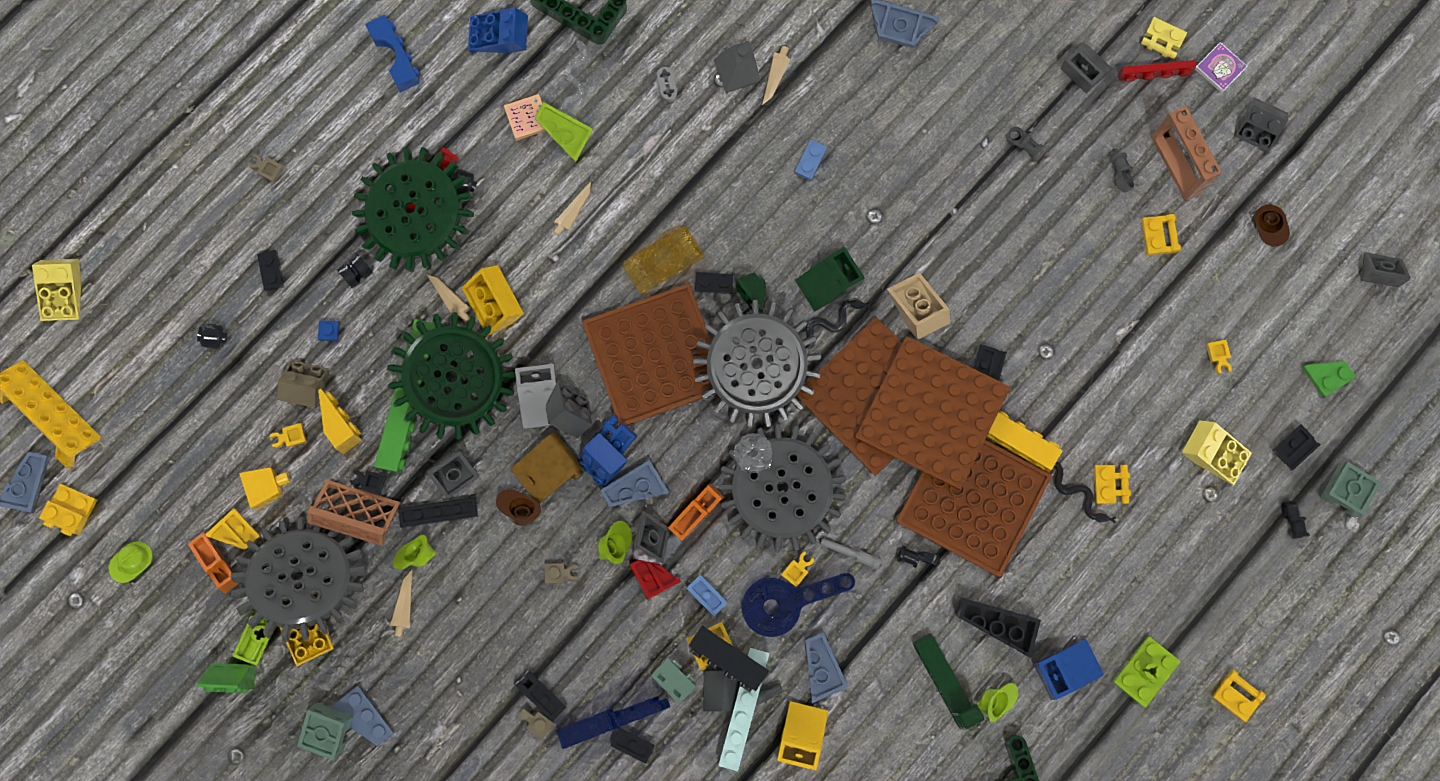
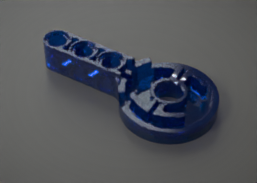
(789, 602)
(608, 721)

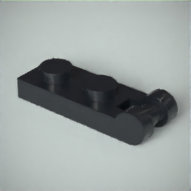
(540, 695)

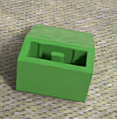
(228, 678)

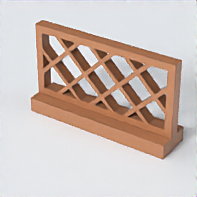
(344, 524)

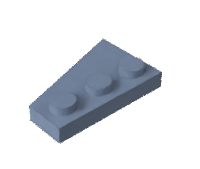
(26, 484)
(634, 486)
(823, 669)
(366, 719)

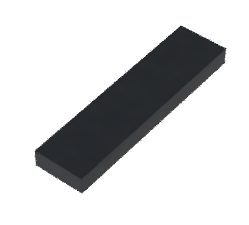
(438, 512)

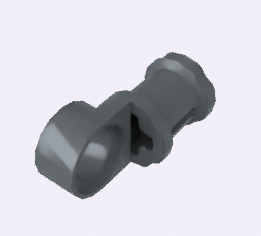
(1024, 142)
(1123, 172)

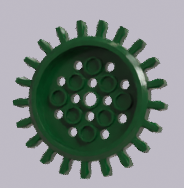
(443, 216)
(458, 342)

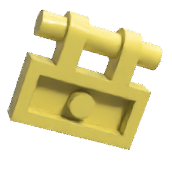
(1166, 34)

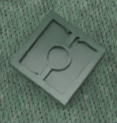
(1351, 489)
(674, 681)
(324, 731)

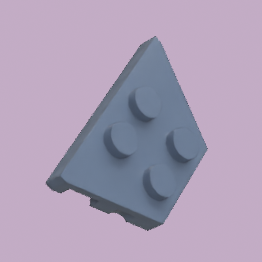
(901, 24)

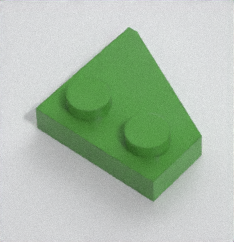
(1329, 376)

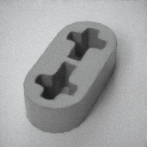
(663, 85)

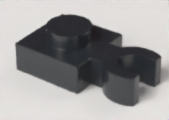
(370, 483)

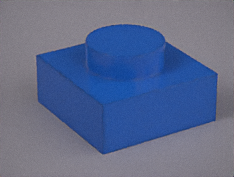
(328, 330)

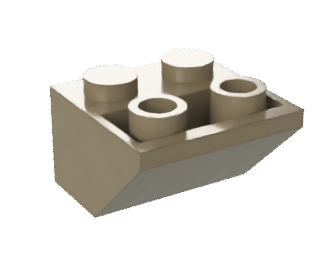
(301, 383)

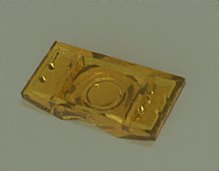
(663, 260)

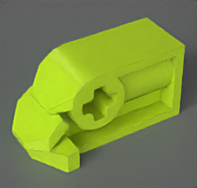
(250, 647)

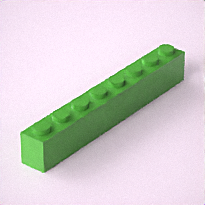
(397, 432)

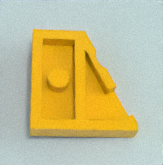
(234, 530)

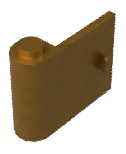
(549, 467)

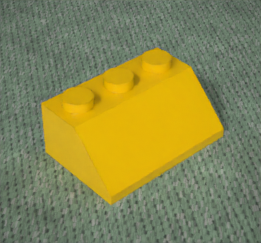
(492, 299)

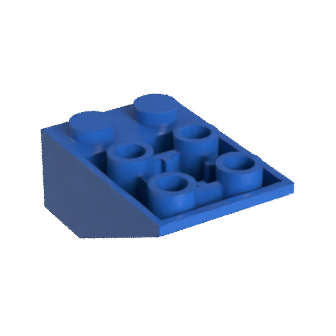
(498, 31)
(1068, 669)

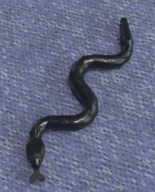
(856, 304)
(1100, 517)

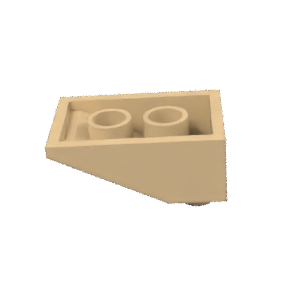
(919, 306)

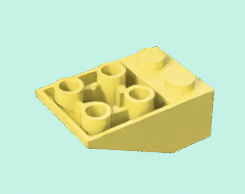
(58, 289)
(1216, 451)

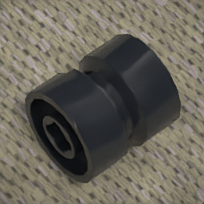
(354, 271)

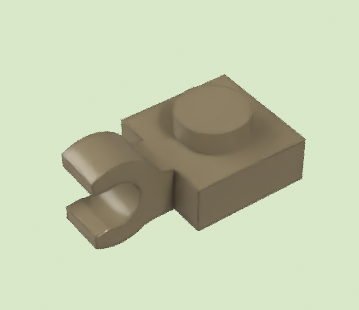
(538, 724)

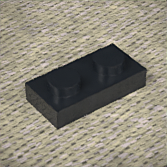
(270, 270)
(714, 283)
(632, 745)

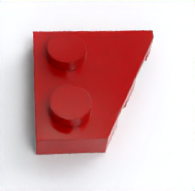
(652, 578)

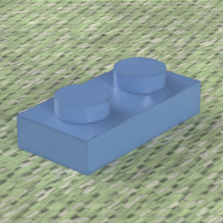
(810, 160)
(706, 595)

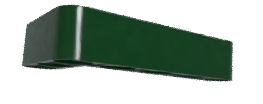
(578, 16)
(963, 713)
(1016, 755)

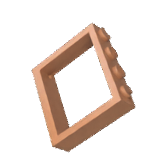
(1196, 148)

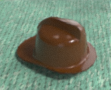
(1272, 225)
(518, 507)

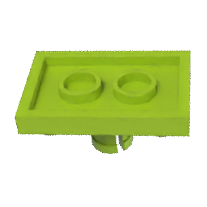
(1146, 672)

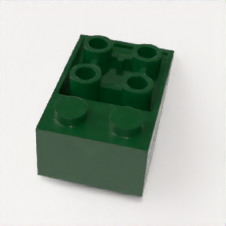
(830, 279)

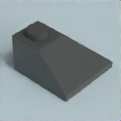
(737, 67)

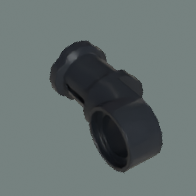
(1291, 513)
(913, 558)

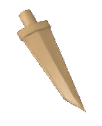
(777, 69)
(569, 215)
(450, 299)
(402, 610)

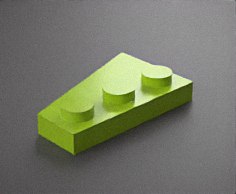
(565, 130)

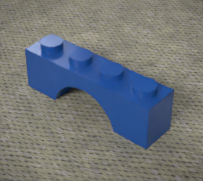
(383, 35)

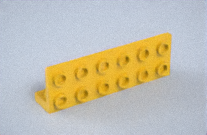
(47, 412)

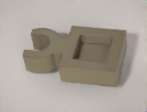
(267, 169)
(557, 573)

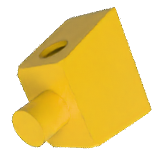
(263, 486)

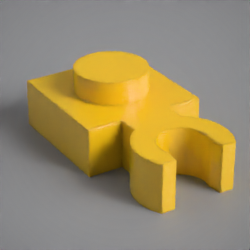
(1219, 353)
(292, 436)
(795, 571)

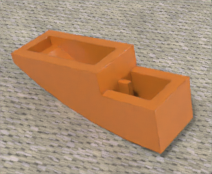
(696, 512)
(213, 562)

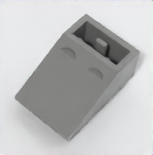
(534, 392)

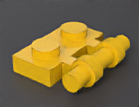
(1105, 484)

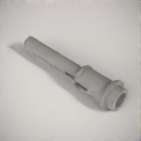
(861, 557)

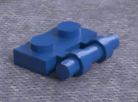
(621, 437)

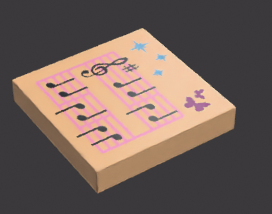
(522, 117)

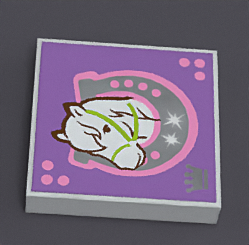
(1220, 67)

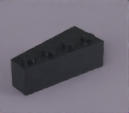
(1004, 625)
(727, 658)

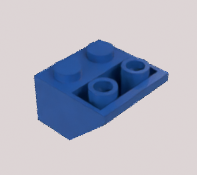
(601, 460)

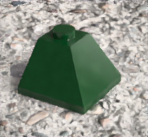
(751, 288)

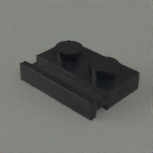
(989, 361)
(1296, 447)

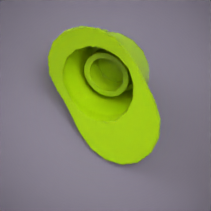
(616, 543)
(414, 553)
(130, 562)
(998, 701)

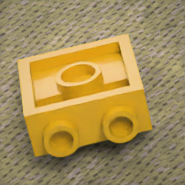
(68, 510)

